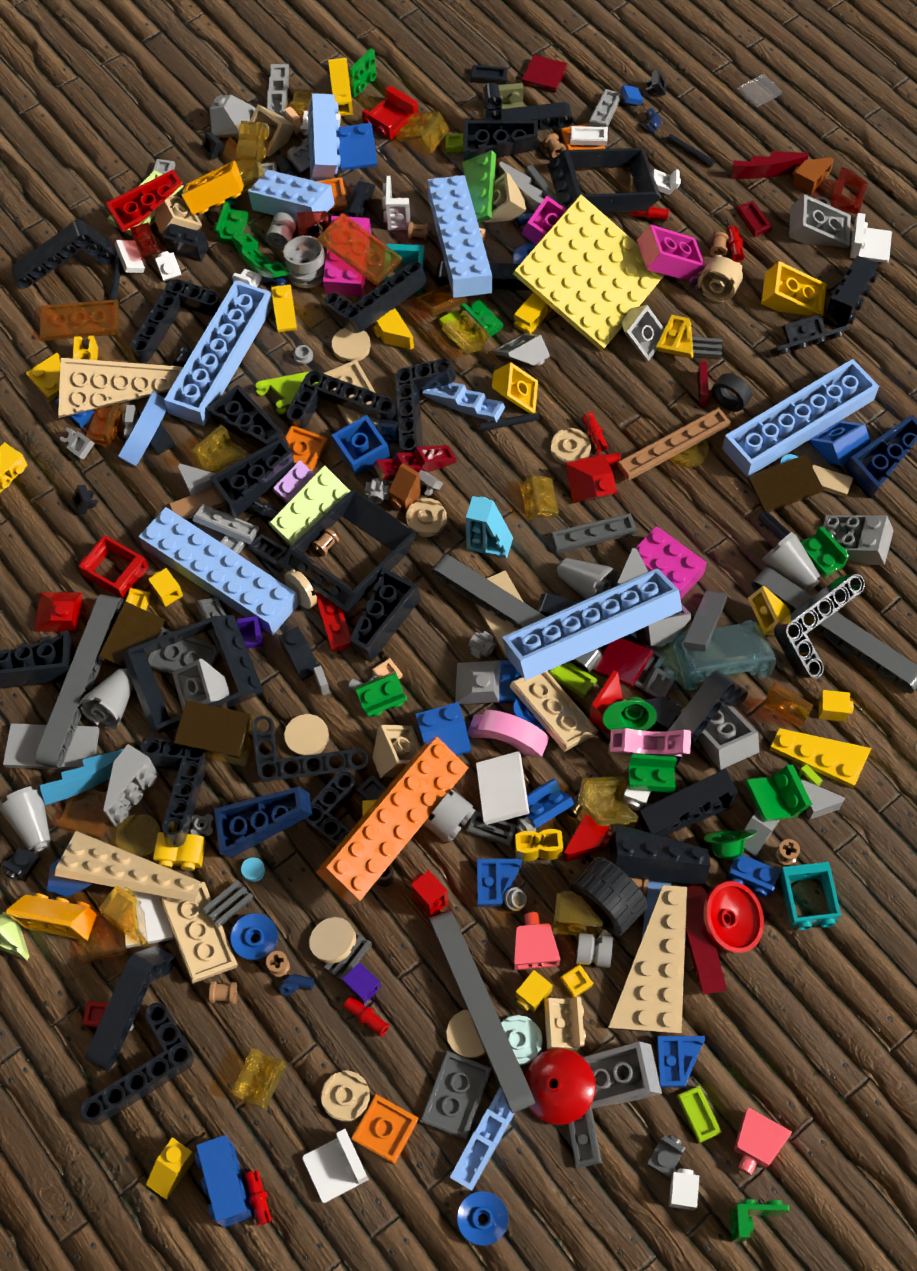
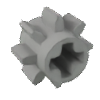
(377, 490)
(481, 644)

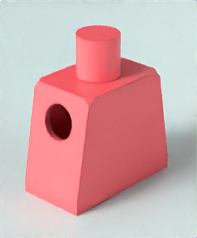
(535, 945)
(758, 1141)

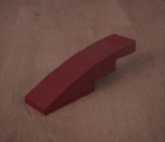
(768, 166)
(422, 458)
(702, 949)

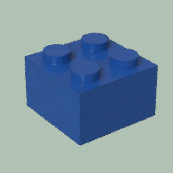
(360, 445)

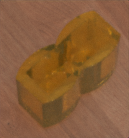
(251, 141)

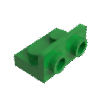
(230, 224)
(483, 317)
(825, 552)
(380, 694)
(651, 772)

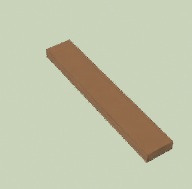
(673, 444)
(189, 506)

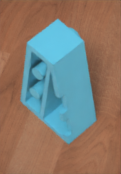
(487, 529)

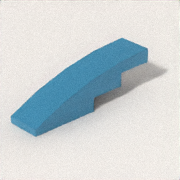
(75, 781)

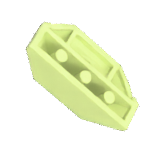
(12, 937)

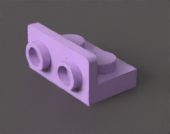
(293, 482)

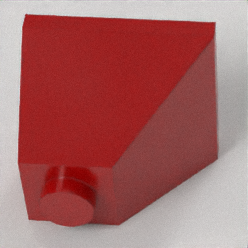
(590, 479)
(58, 611)
(607, 696)

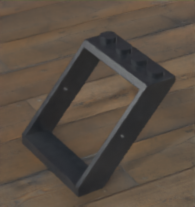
(568, 188)
(370, 519)
(234, 652)

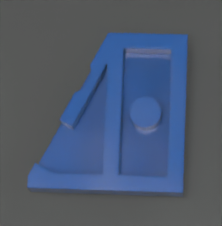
(494, 879)
(677, 1059)

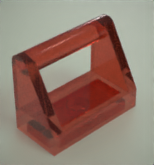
(841, 202)
(308, 219)

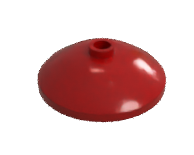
(742, 917)
(574, 1089)

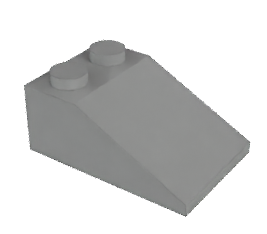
(819, 223)
(729, 737)
(624, 1074)

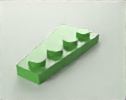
(480, 182)

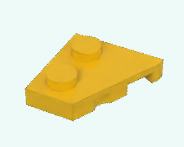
(677, 337)
(47, 377)

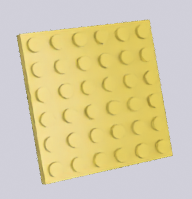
(588, 272)

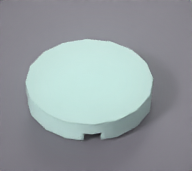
(524, 1038)

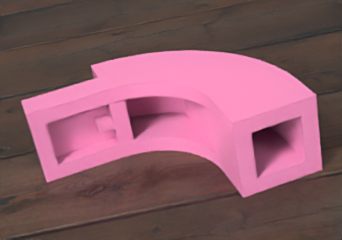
(509, 729)
(667, 743)

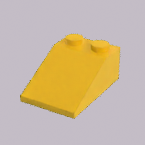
(793, 291)

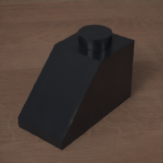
(298, 652)
(666, 711)

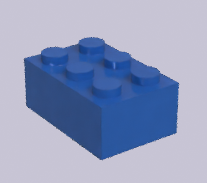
(223, 1181)

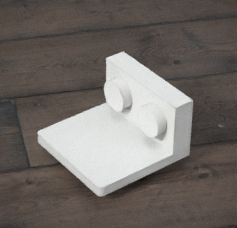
(397, 209)
(870, 242)
(335, 1167)

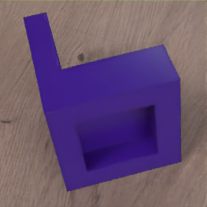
(251, 631)
(361, 983)

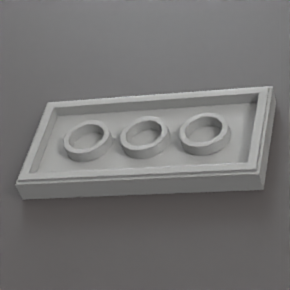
(25, 739)

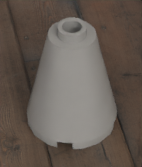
(792, 562)
(586, 577)
(108, 700)
(27, 817)

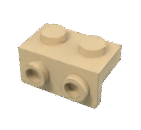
(564, 1023)

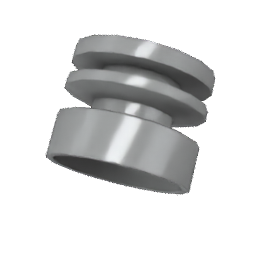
(305, 261)

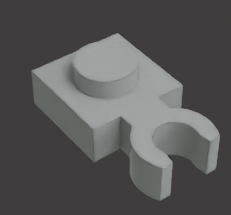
(129, 419)
(77, 443)

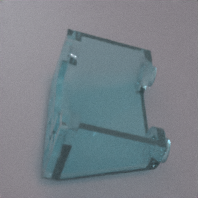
(730, 651)

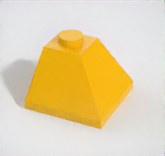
(516, 386)

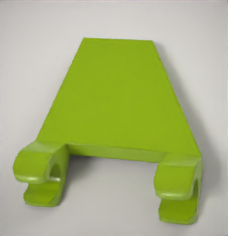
(284, 386)

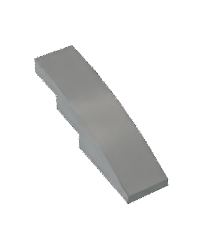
(278, 89)
(532, 195)

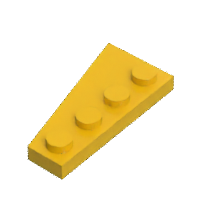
(826, 756)

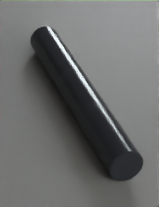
(691, 150)
(115, 278)
(509, 421)

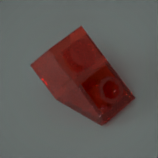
(144, 240)

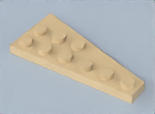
(99, 384)
(107, 865)
(655, 982)

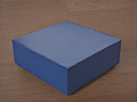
(631, 95)

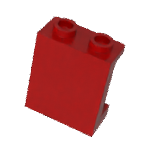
(391, 113)

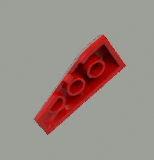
(141, 201)

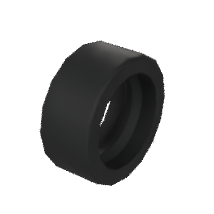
(737, 386)

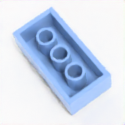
(322, 137)
(289, 194)

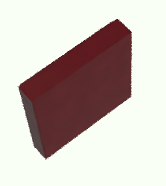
(544, 73)
(626, 659)

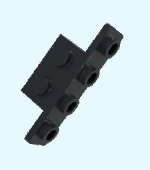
(360, 199)
(806, 331)

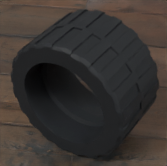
(610, 895)

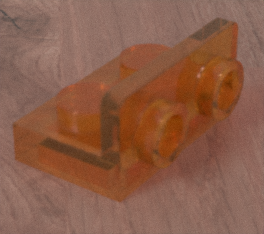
(104, 424)

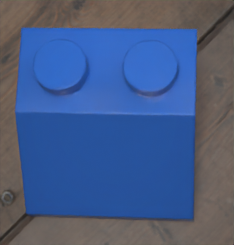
(356, 146)
(841, 442)
(447, 725)

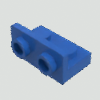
(547, 802)
(754, 875)

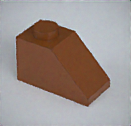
(811, 174)
(405, 488)

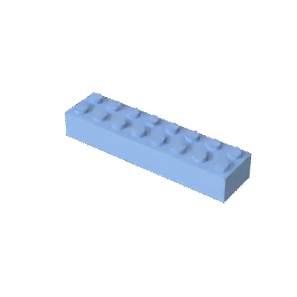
(459, 236)
(219, 352)
(799, 417)
(219, 570)
(592, 623)

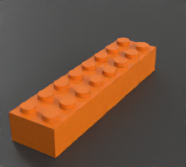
(392, 821)

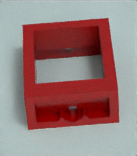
(128, 578)

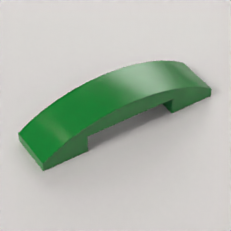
(248, 250)

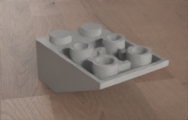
(862, 536)
(128, 781)

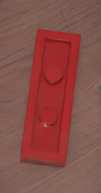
(334, 623)

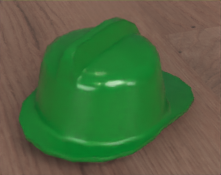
(630, 714)
(728, 843)

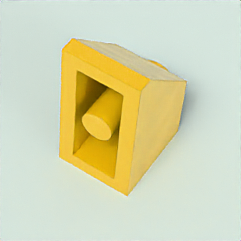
(284, 308)
(393, 330)
(768, 609)
(170, 1168)

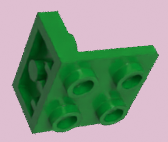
(362, 72)
(779, 795)
(743, 1224)

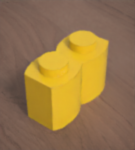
(543, 845)
(187, 855)

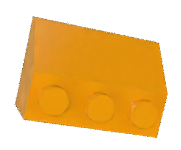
(213, 188)
(53, 916)

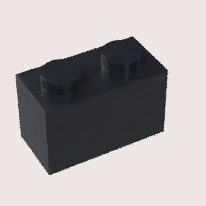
(186, 242)

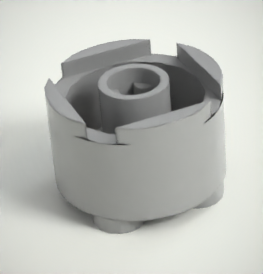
(448, 816)

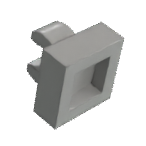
(430, 481)

